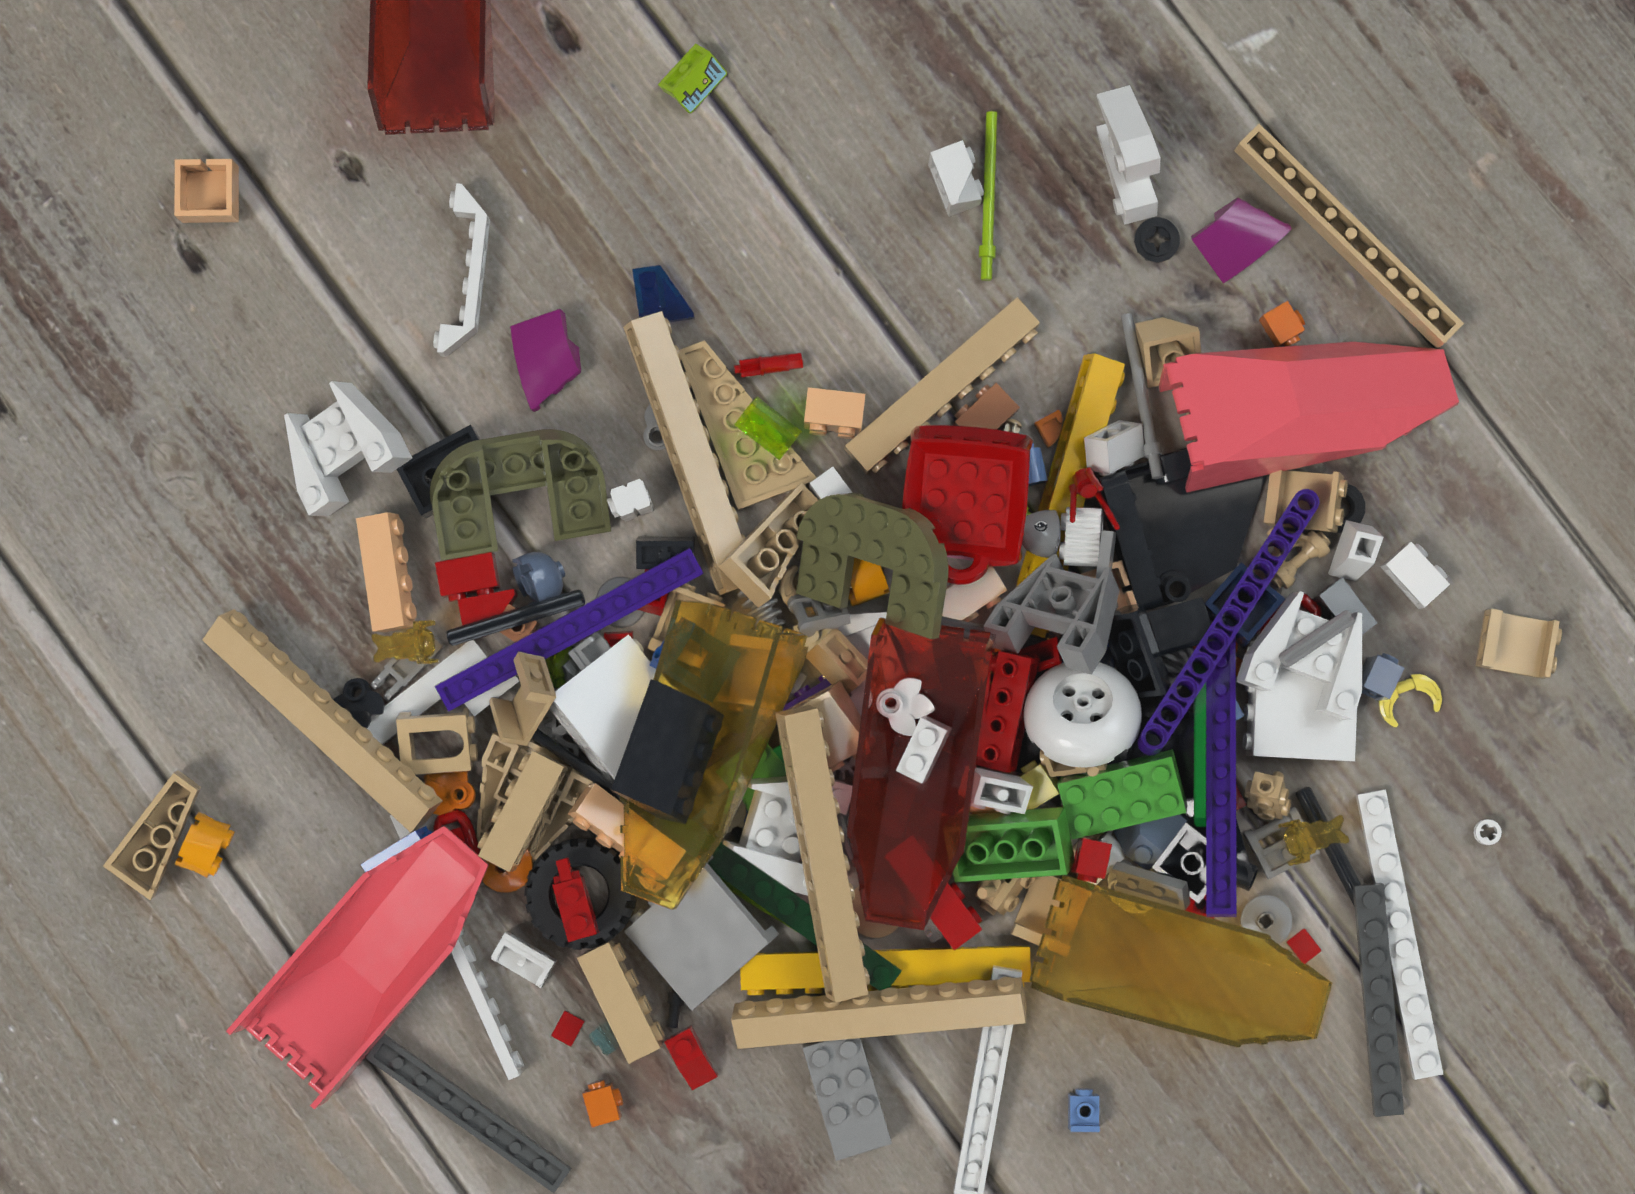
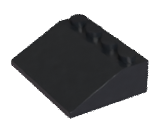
(667, 753)

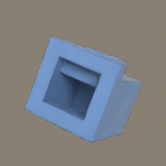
(1076, 1121)

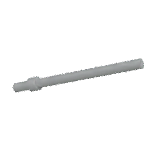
(1152, 448)

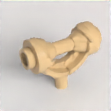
(1312, 546)

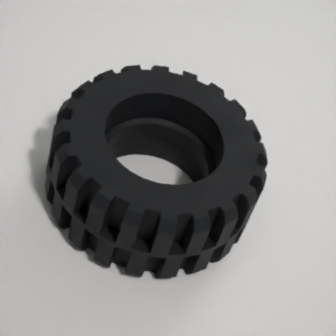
(541, 898)

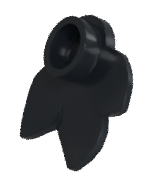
(364, 705)

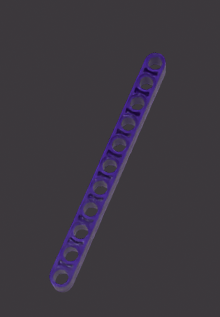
(1238, 611)

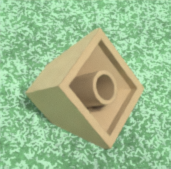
(1161, 343)

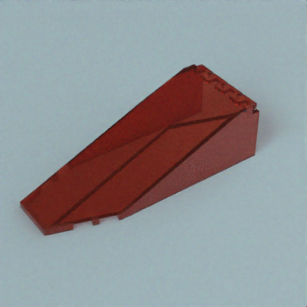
(431, 65)
(904, 830)

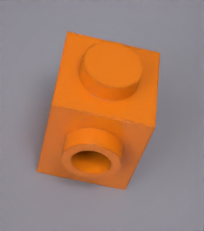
(1283, 325)
(602, 1103)

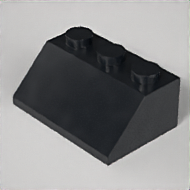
(1137, 651)

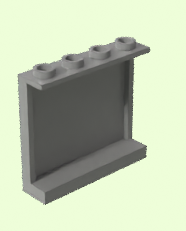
(700, 939)

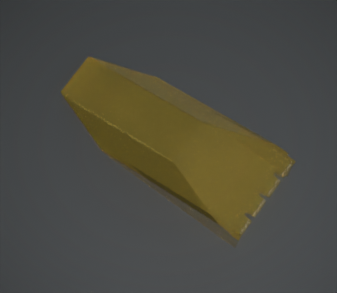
(746, 679)
(1175, 969)

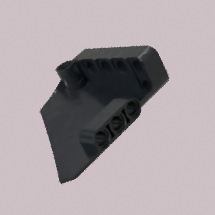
(1173, 532)

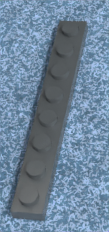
(1378, 999)
(468, 1113)

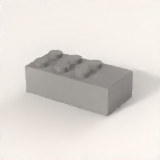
(847, 1096)

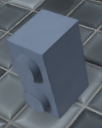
(1380, 676)

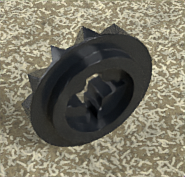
(1166, 231)

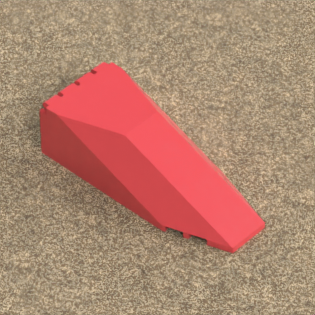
(1301, 404)
(366, 961)

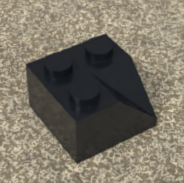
(1186, 859)

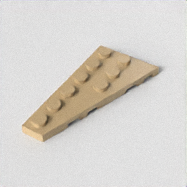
(748, 467)

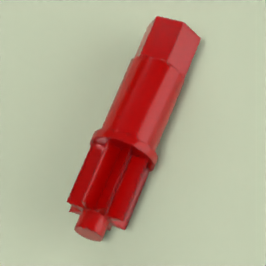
(769, 364)

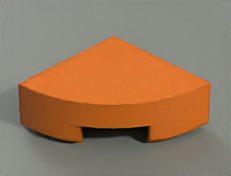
(1050, 428)

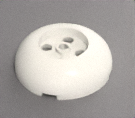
(1082, 740)

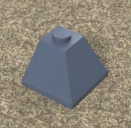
(1149, 840)

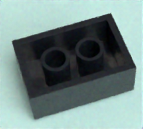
(419, 471)

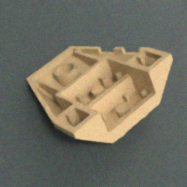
(501, 767)

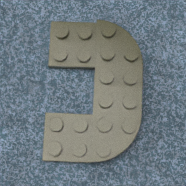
(510, 464)
(891, 537)

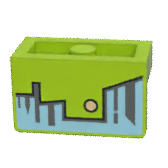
(693, 78)

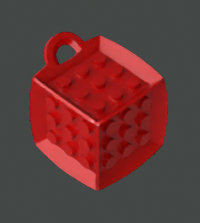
(971, 491)

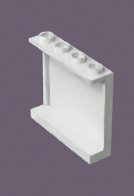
(604, 702)
(1288, 726)

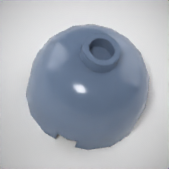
(538, 576)

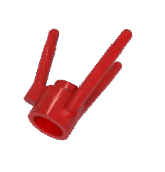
(1088, 486)

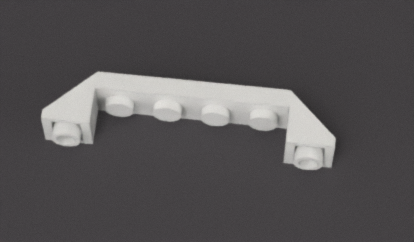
(453, 336)

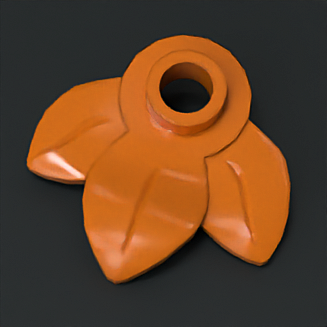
(446, 788)

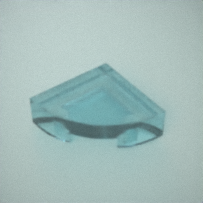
(600, 1039)

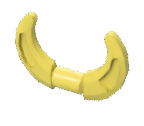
(1420, 683)

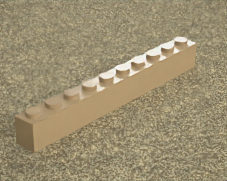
(1348, 236)
(686, 442)
(322, 720)
(822, 853)
(880, 1013)

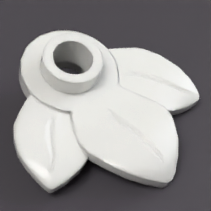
(908, 707)

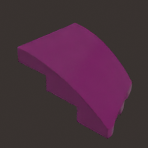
(1238, 237)
(544, 356)

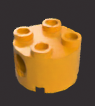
(866, 582)
(203, 845)

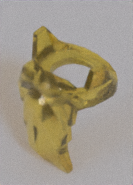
(414, 644)
(1305, 838)

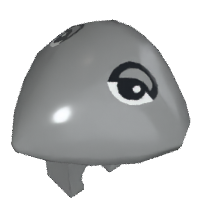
(1042, 533)

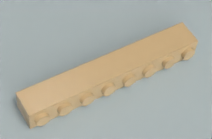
(942, 385)

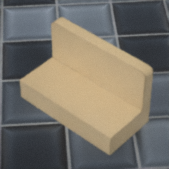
(839, 660)

